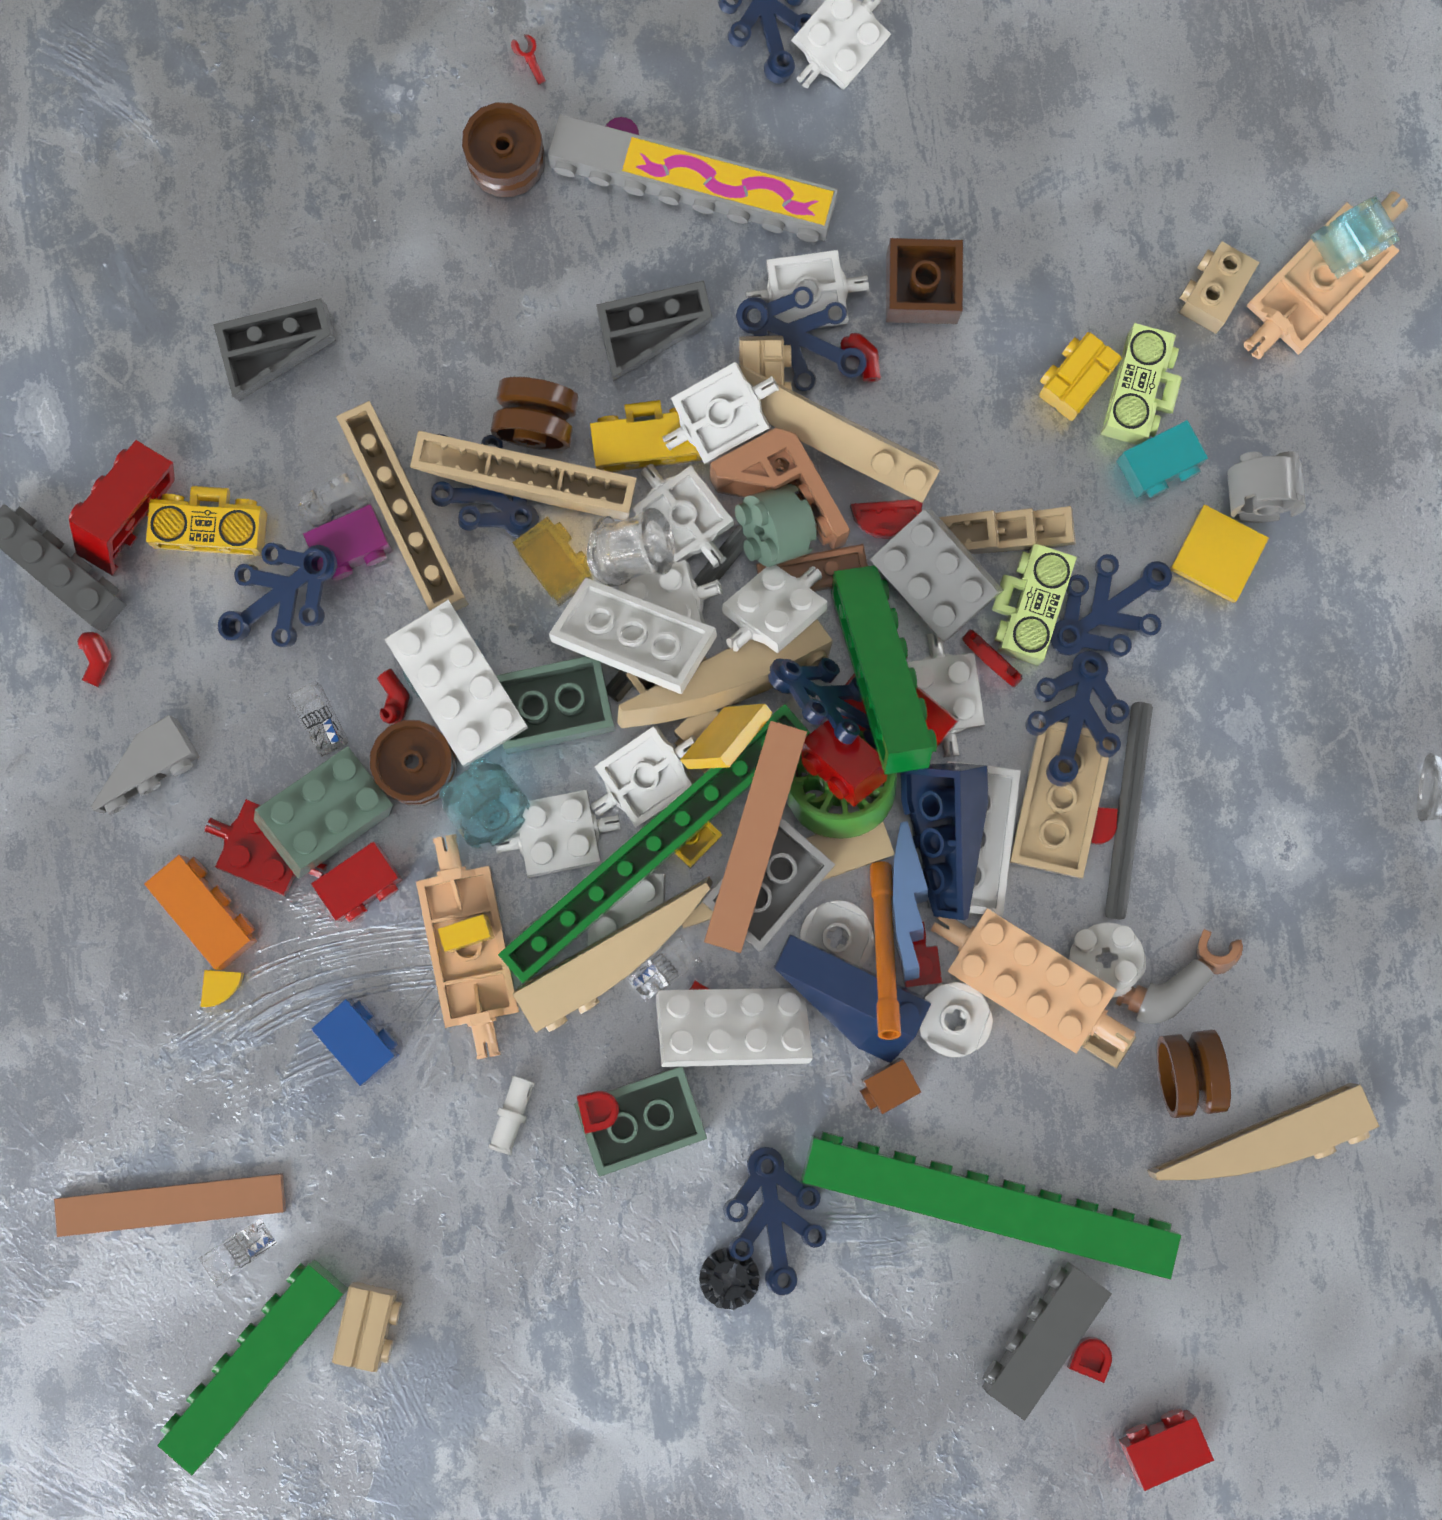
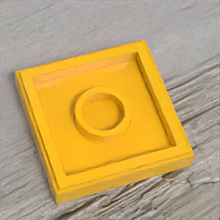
(1219, 553)
(726, 736)

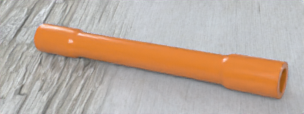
(887, 1006)

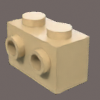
(1218, 287)

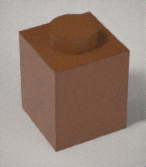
(889, 1086)

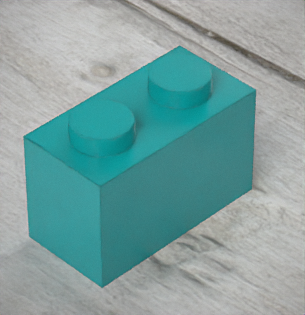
(1162, 459)

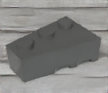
(649, 323)
(271, 343)

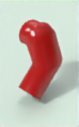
(857, 340)
(97, 655)
(397, 698)

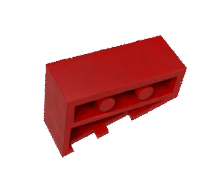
(119, 504)

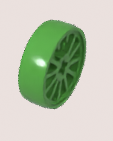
(814, 811)

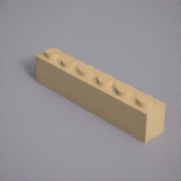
(401, 507)

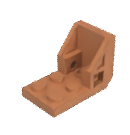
(755, 468)

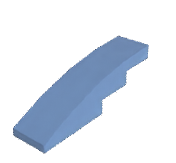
(908, 891)

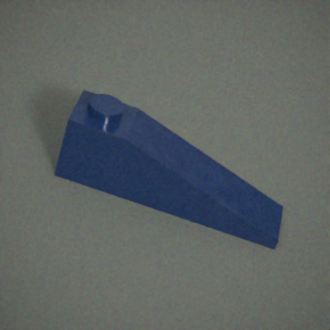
(948, 822)
(849, 997)

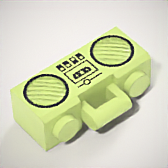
(1133, 400)
(1042, 592)

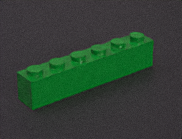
(882, 670)
(252, 1367)

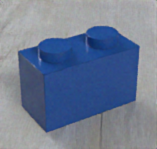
(356, 1040)

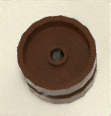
(503, 149)
(534, 413)
(396, 749)
(1193, 1073)

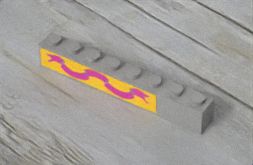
(692, 178)

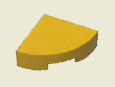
(219, 986)

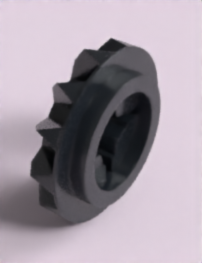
(712, 1285)

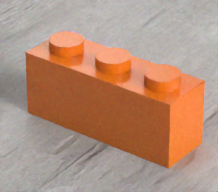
(202, 911)

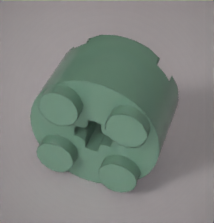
(776, 525)

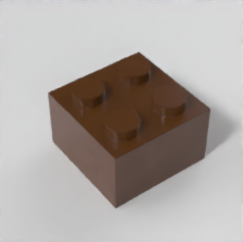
(924, 281)

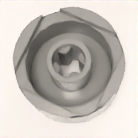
(1266, 487)

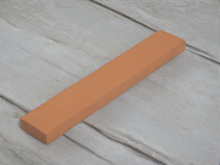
(755, 837)
(169, 1205)

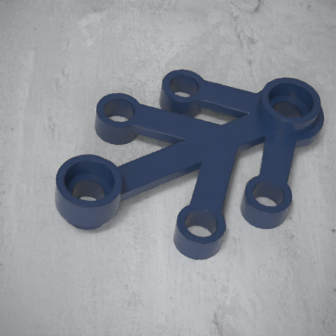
(767, 11)
(796, 333)
(507, 509)
(284, 592)
(1105, 611)
(828, 700)
(1079, 712)
(772, 1214)

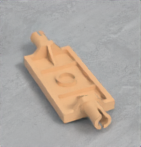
(1307, 294)
(474, 980)
(1033, 981)

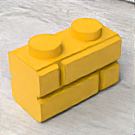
(1079, 376)

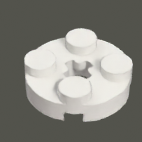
(855, 928)
(1118, 940)
(973, 1010)

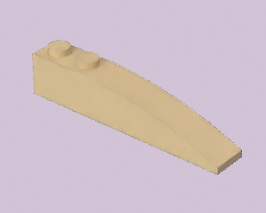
(847, 441)
(525, 475)
(724, 680)
(844, 853)
(600, 966)
(1280, 1139)

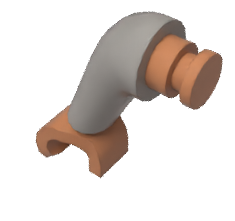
(1167, 999)

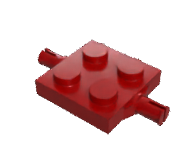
(251, 855)

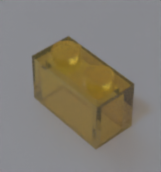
(553, 560)

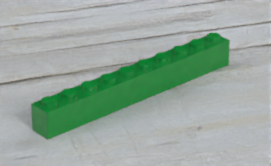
(637, 858)
(990, 1206)

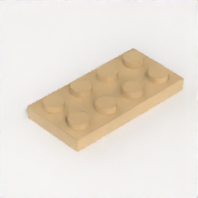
(1055, 820)

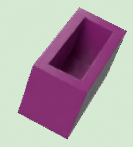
(353, 539)

